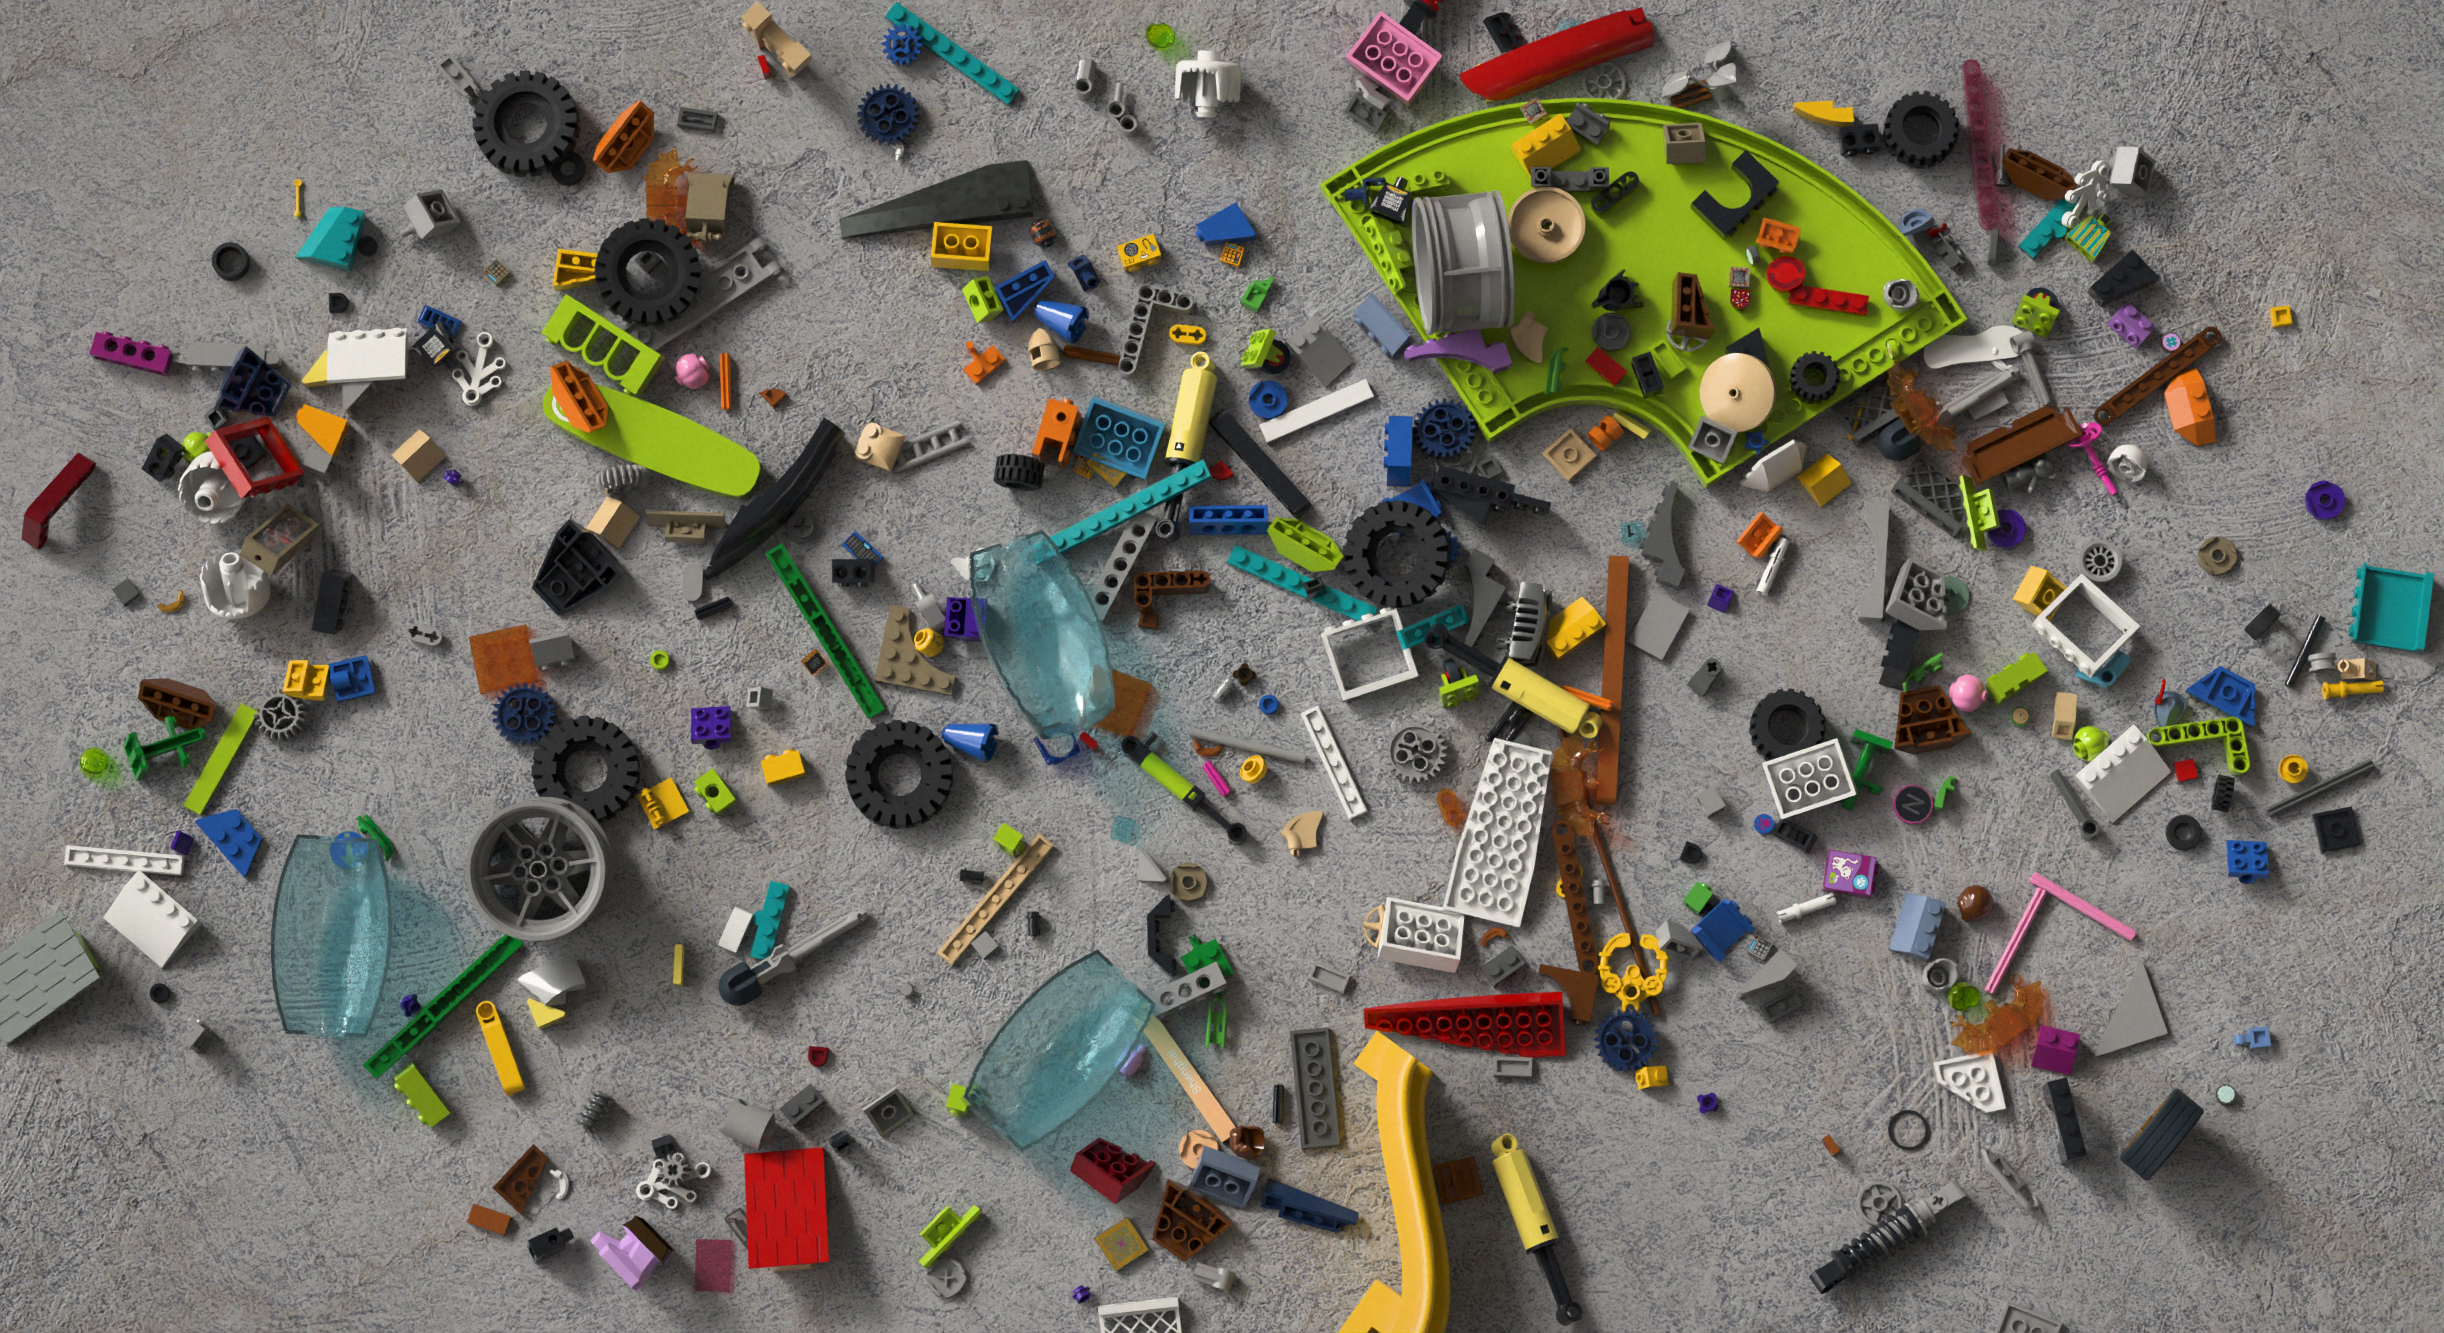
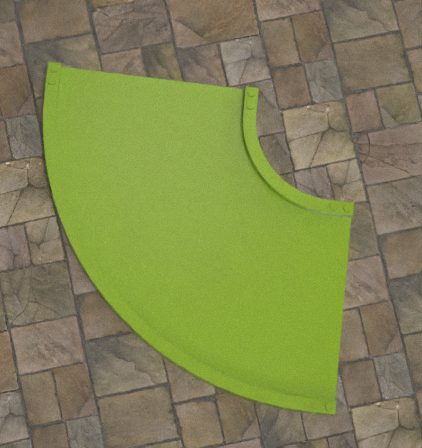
(1654, 237)

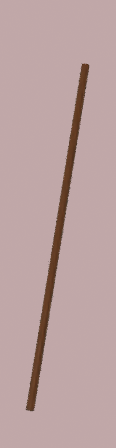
(1618, 899)

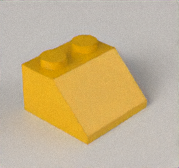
(2038, 591)

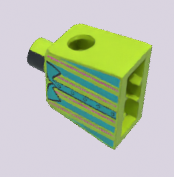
(2090, 236)

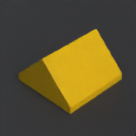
(1824, 479)

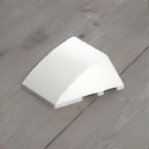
(1776, 467)

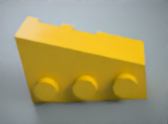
(574, 269)

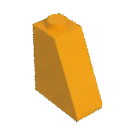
(323, 428)

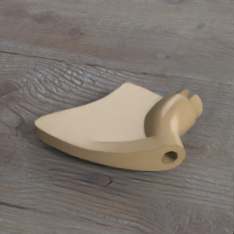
(1528, 337)
(1302, 832)

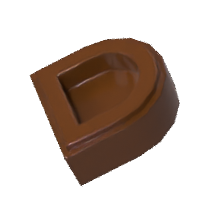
(1149, 620)

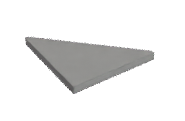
(2135, 1017)

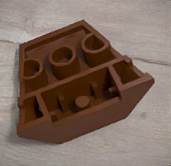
(1928, 722)
(1187, 1221)

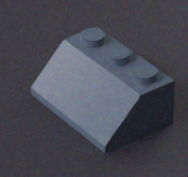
(1382, 327)
(1917, 926)
(1224, 1177)

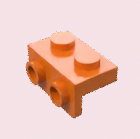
(1778, 235)
(1759, 536)

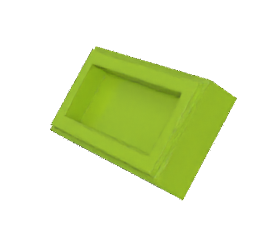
(1667, 359)

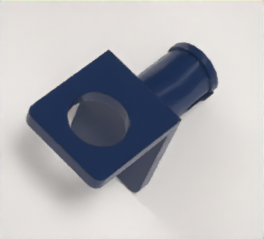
(1363, 193)
(1084, 272)

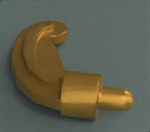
(175, 605)

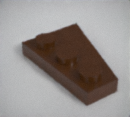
(521, 1178)

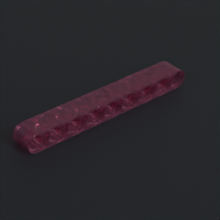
(1979, 153)

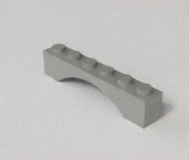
(1876, 523)

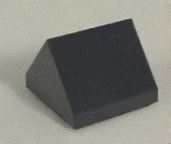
(1314, 588)
(663, 1146)

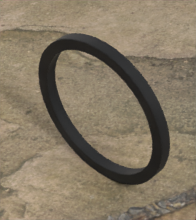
(1903, 1147)

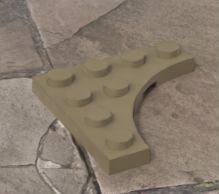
(902, 663)

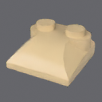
(879, 446)

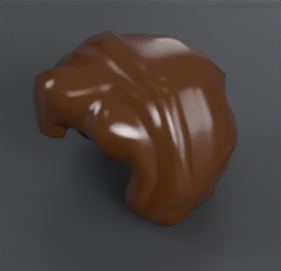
(1975, 903)
(1247, 1141)

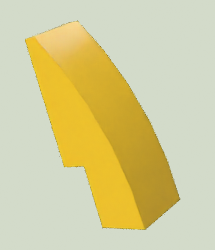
(1824, 113)

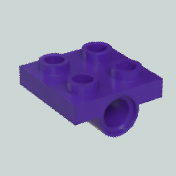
(711, 726)

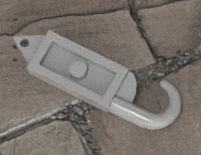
(2008, 1179)

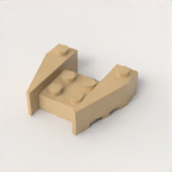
(767, 33)

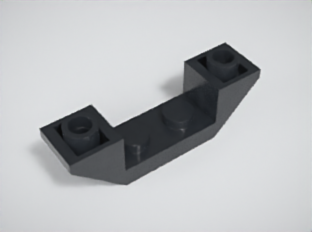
(1161, 910)

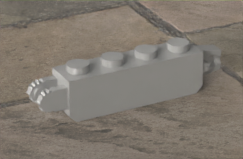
(219, 356)

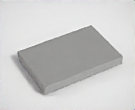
(1658, 626)
(2023, 1320)

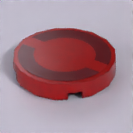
(1786, 274)

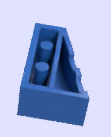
(1023, 289)
(1399, 450)

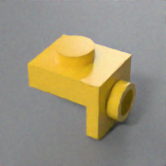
(1652, 1077)

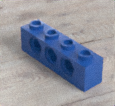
(1229, 520)

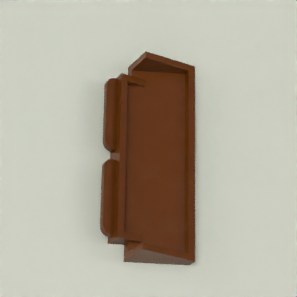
(2026, 440)

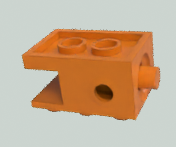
(1058, 429)

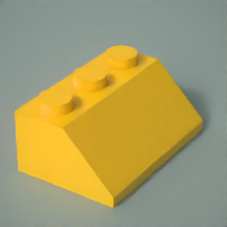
(1546, 145)
(961, 246)
(1572, 628)

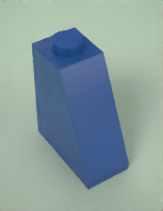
(1225, 226)

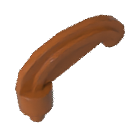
(1206, 752)
(1493, 933)

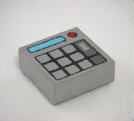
(1759, 947)

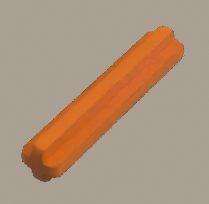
(725, 381)
(1590, 698)

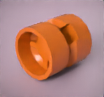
(1605, 433)

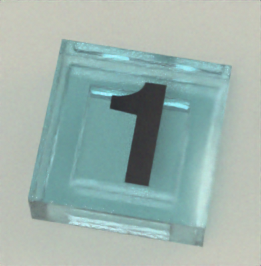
(1630, 531)

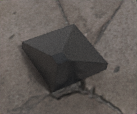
(216, 418)

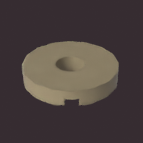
(2212, 566)
(1176, 882)

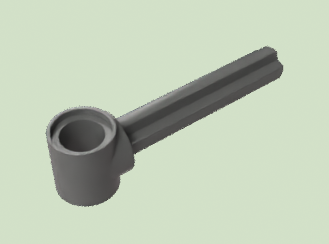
(2075, 806)

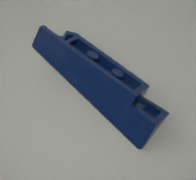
(1306, 1208)

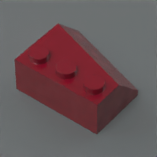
(1110, 1169)

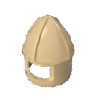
(1043, 351)

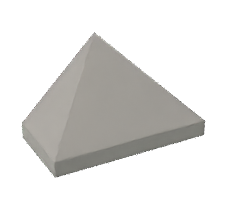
(1148, 869)

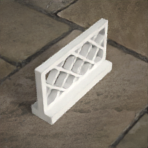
(1140, 1307)

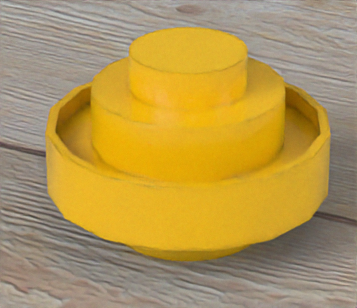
(1253, 769)
(2292, 769)

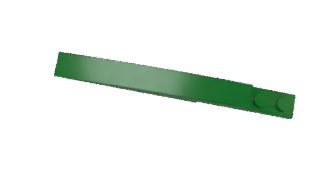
(824, 631)
(442, 1006)

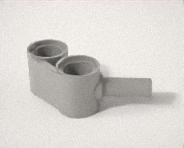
(1124, 117)
(929, 609)

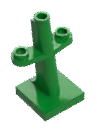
(1870, 744)
(139, 754)

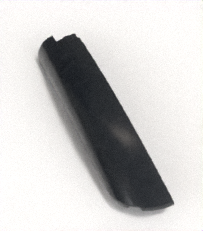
(775, 506)

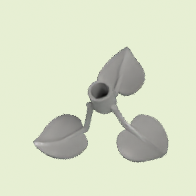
(1718, 82)

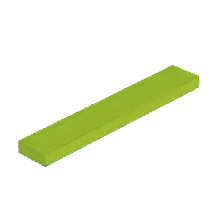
(221, 759)

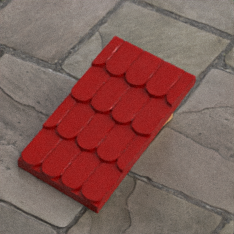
(786, 1209)

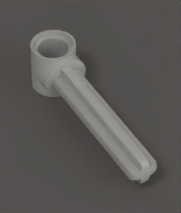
(2023, 344)

